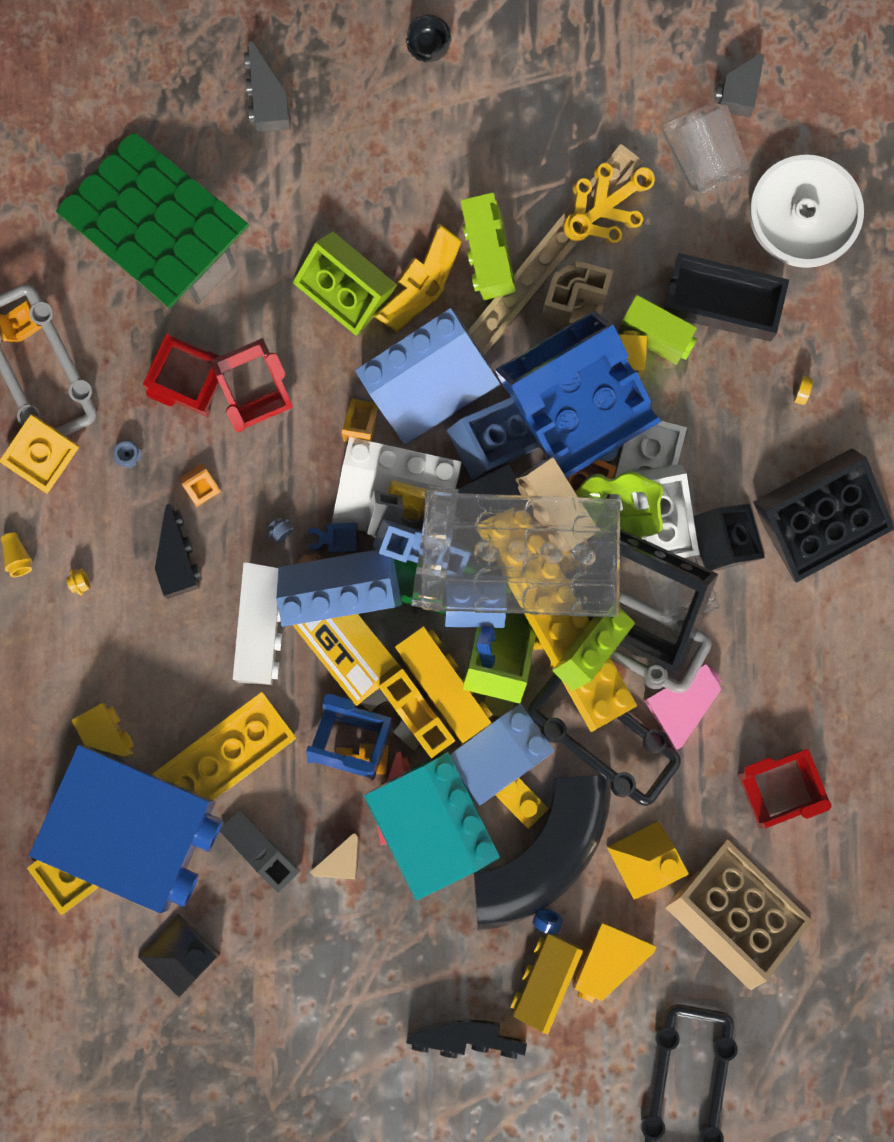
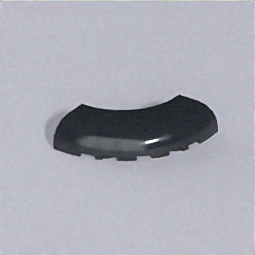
(553, 858)

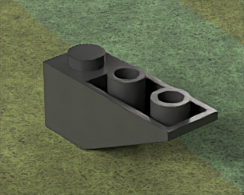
(270, 100)
(260, 851)

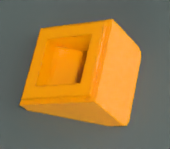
(199, 484)

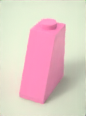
(681, 712)

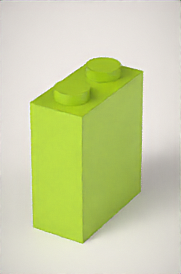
(665, 332)

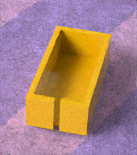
(443, 685)

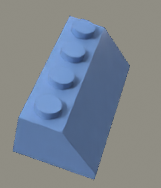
(336, 587)

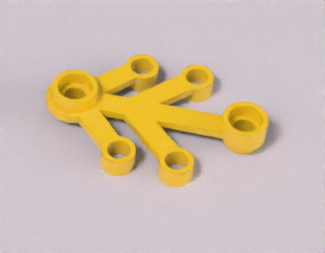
(604, 205)

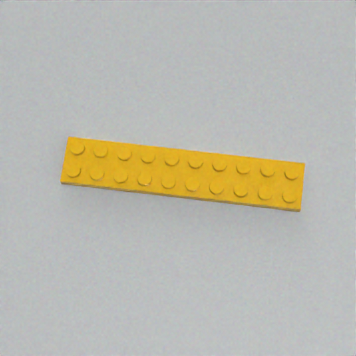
(205, 767)

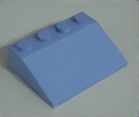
(428, 376)

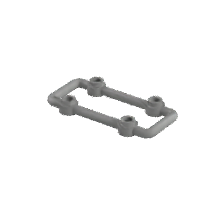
(79, 390)
(655, 675)

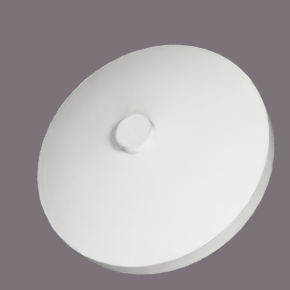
(806, 211)

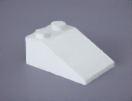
(676, 511)

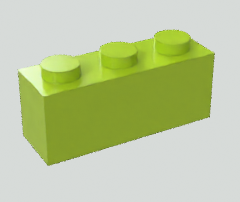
(592, 649)

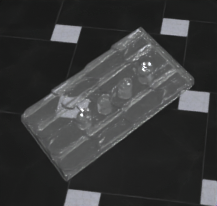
(534, 556)

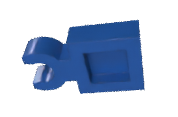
(339, 538)

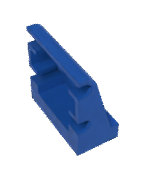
(579, 393)

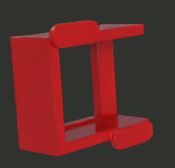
(169, 397)
(262, 406)
(819, 799)

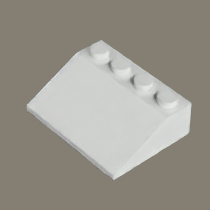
(372, 466)

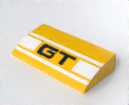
(350, 654)

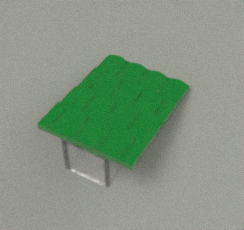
(155, 222)

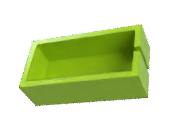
(512, 661)

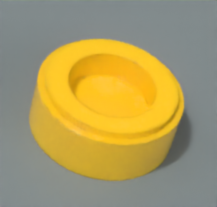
(803, 390)

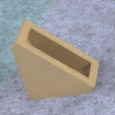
(341, 862)

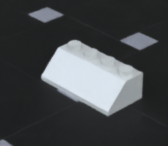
(257, 627)

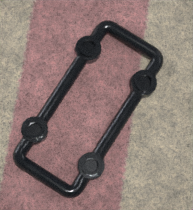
(622, 783)
(668, 1039)

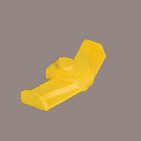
(421, 281)

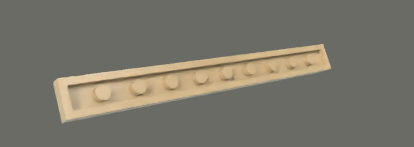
(545, 259)

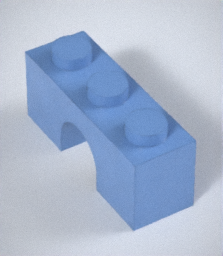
(398, 541)

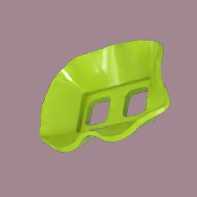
(633, 520)

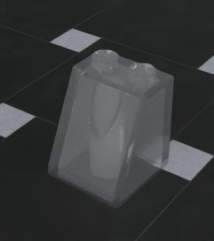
(706, 146)

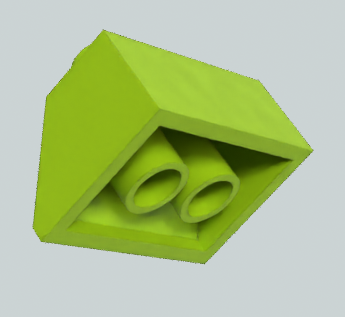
(344, 282)

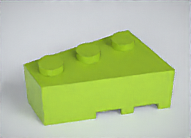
(488, 246)

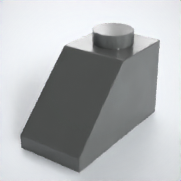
(741, 87)

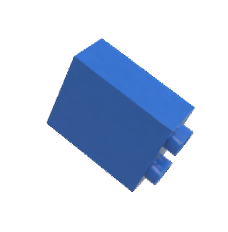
(126, 830)

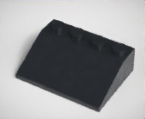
(825, 514)

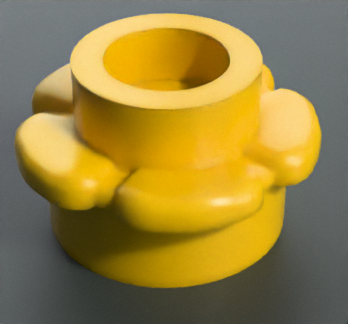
(78, 581)

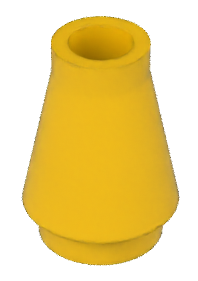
(15, 556)

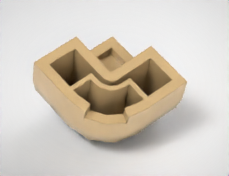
(575, 293)

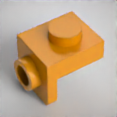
(17, 324)

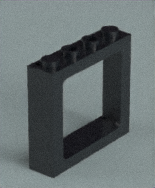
(645, 644)

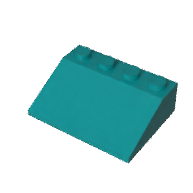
(431, 826)

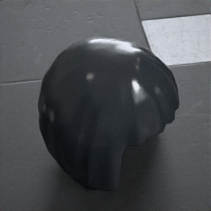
(428, 38)

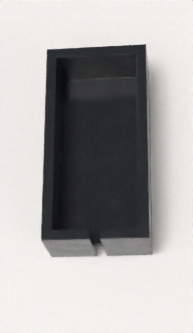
(726, 297)

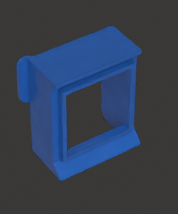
(344, 711)

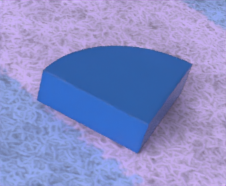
(484, 647)

